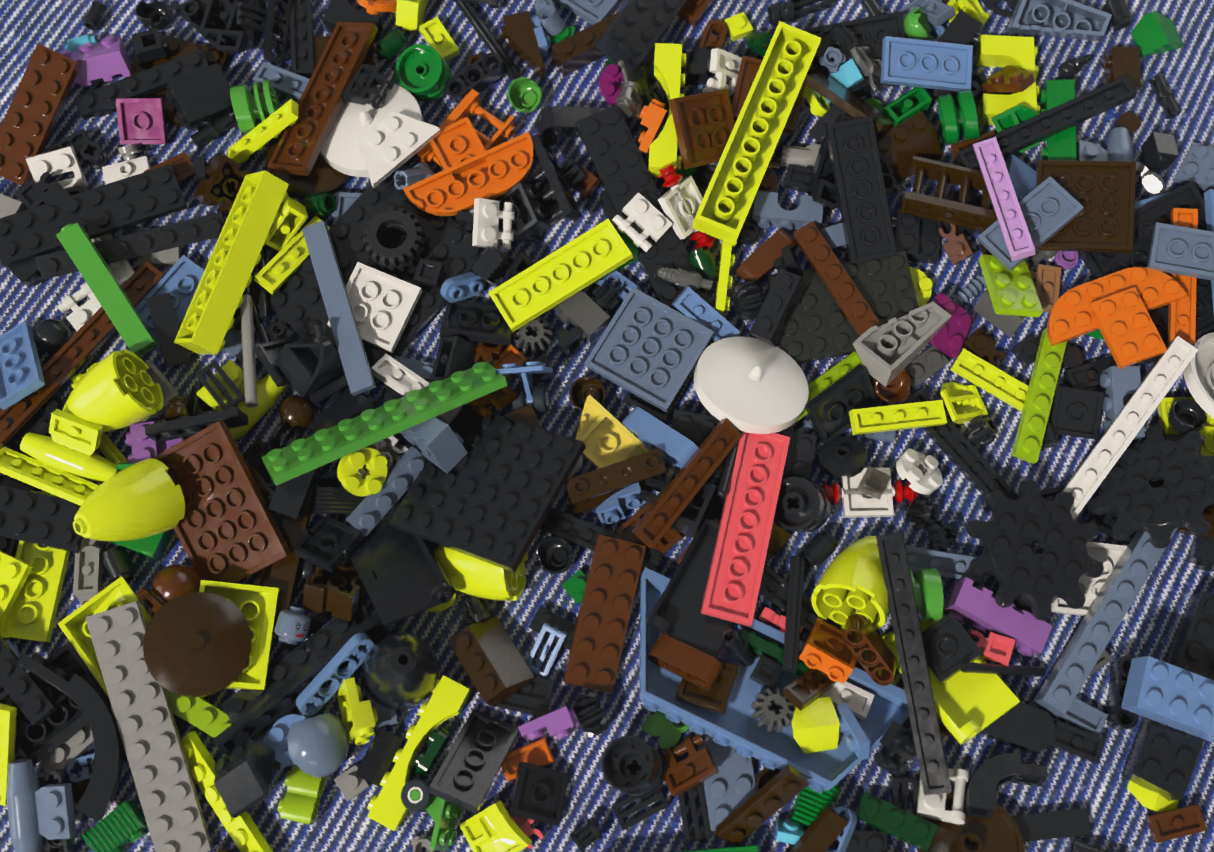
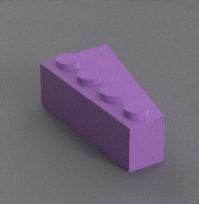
(100, 61)
(983, 614)

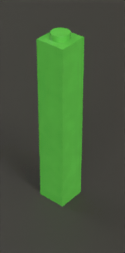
(107, 289)

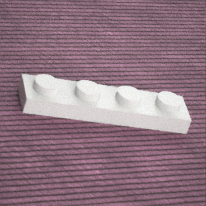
(404, 381)

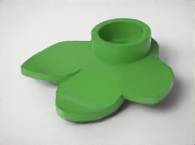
(660, 726)

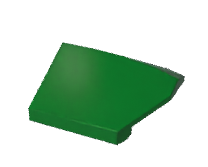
(1155, 35)
(1013, 117)

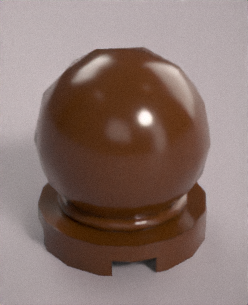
(169, 584)

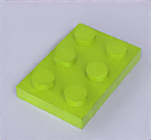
(1010, 291)

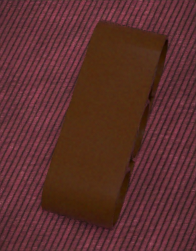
(760, 262)
(870, 649)
(685, 661)

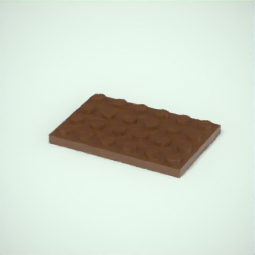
(225, 517)

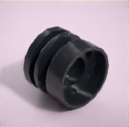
(629, 754)

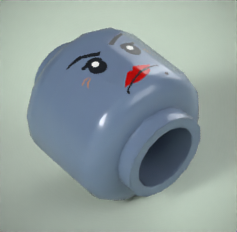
(292, 625)

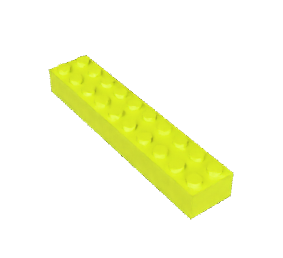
(756, 133)

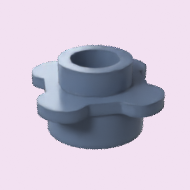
(834, 53)

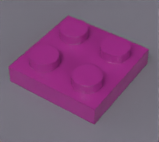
(141, 121)
(954, 332)

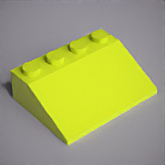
(259, 609)
(76, 627)

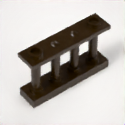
(945, 210)
(593, 488)

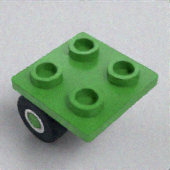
(444, 813)

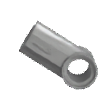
(799, 156)

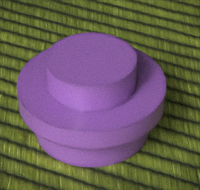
(1066, 259)

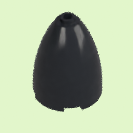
(396, 684)

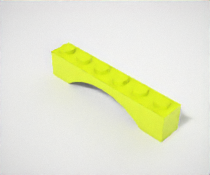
(667, 70)
(446, 702)

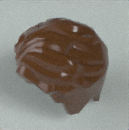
(896, 390)

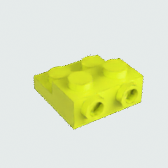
(356, 715)

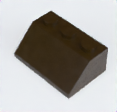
(909, 139)
(491, 660)

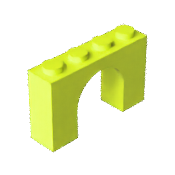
(1003, 51)

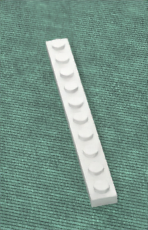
(1129, 423)

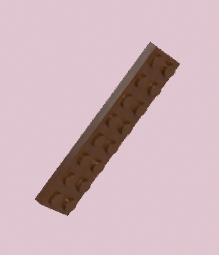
(322, 98)

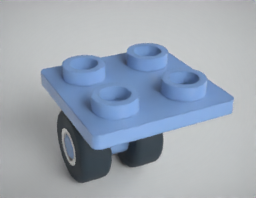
(527, 395)

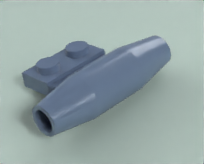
(1118, 148)
(37, 810)

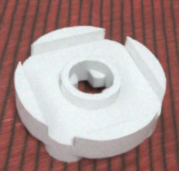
(919, 471)

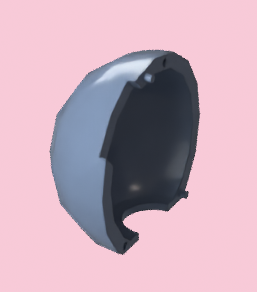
(318, 744)

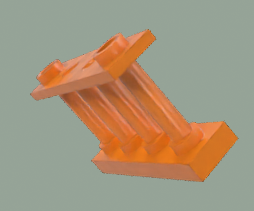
(466, 108)

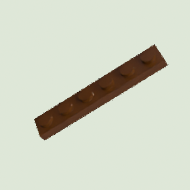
(835, 278)
(687, 483)

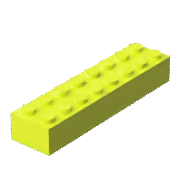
(232, 263)

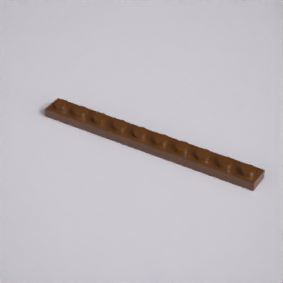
(74, 354)

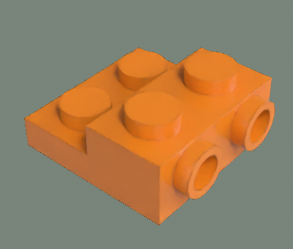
(653, 118)
(828, 652)

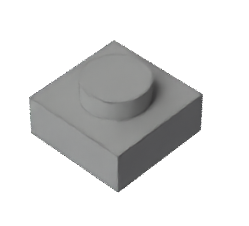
(350, 784)

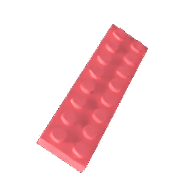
(745, 528)

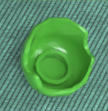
(916, 25)
(524, 95)

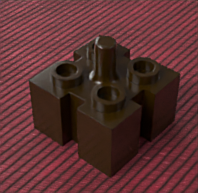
(222, 184)
(334, 592)

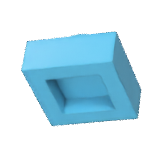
(788, 831)

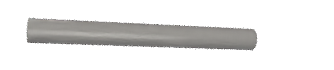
(248, 345)

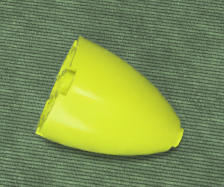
(116, 393)
(132, 504)
(481, 578)
(853, 586)

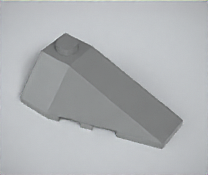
(893, 345)

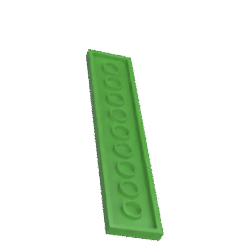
(382, 422)

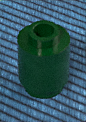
(758, 41)
(391, 44)
(319, 204)
(704, 263)

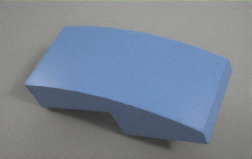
(613, 507)

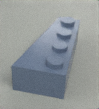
(1058, 19)
(435, 442)

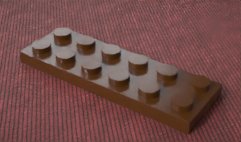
(34, 111)
(604, 614)

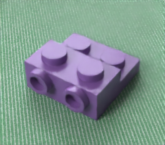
(143, 446)
(558, 723)

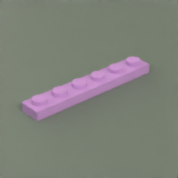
(1004, 199)

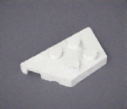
(393, 144)

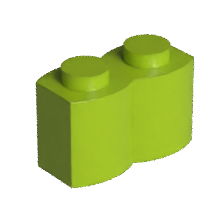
(302, 796)

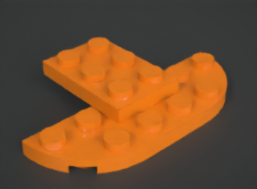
(470, 170)
(1119, 309)

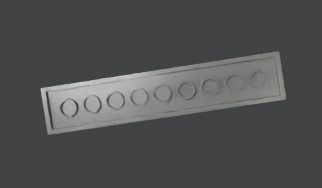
(148, 733)

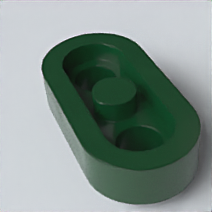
(426, 760)

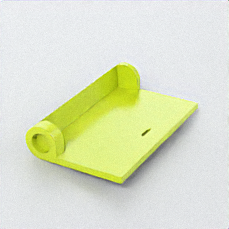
(966, 700)

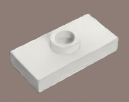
(125, 169)

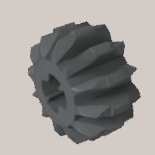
(530, 342)
(769, 718)

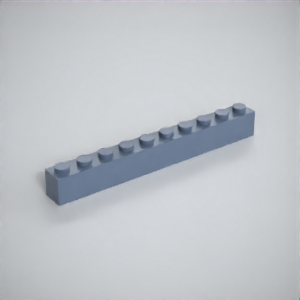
(1099, 624)

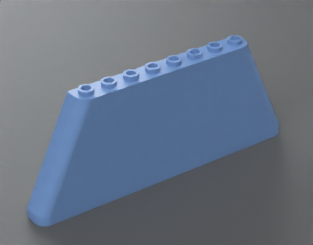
(737, 726)

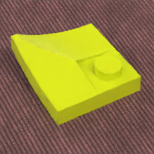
(494, 831)

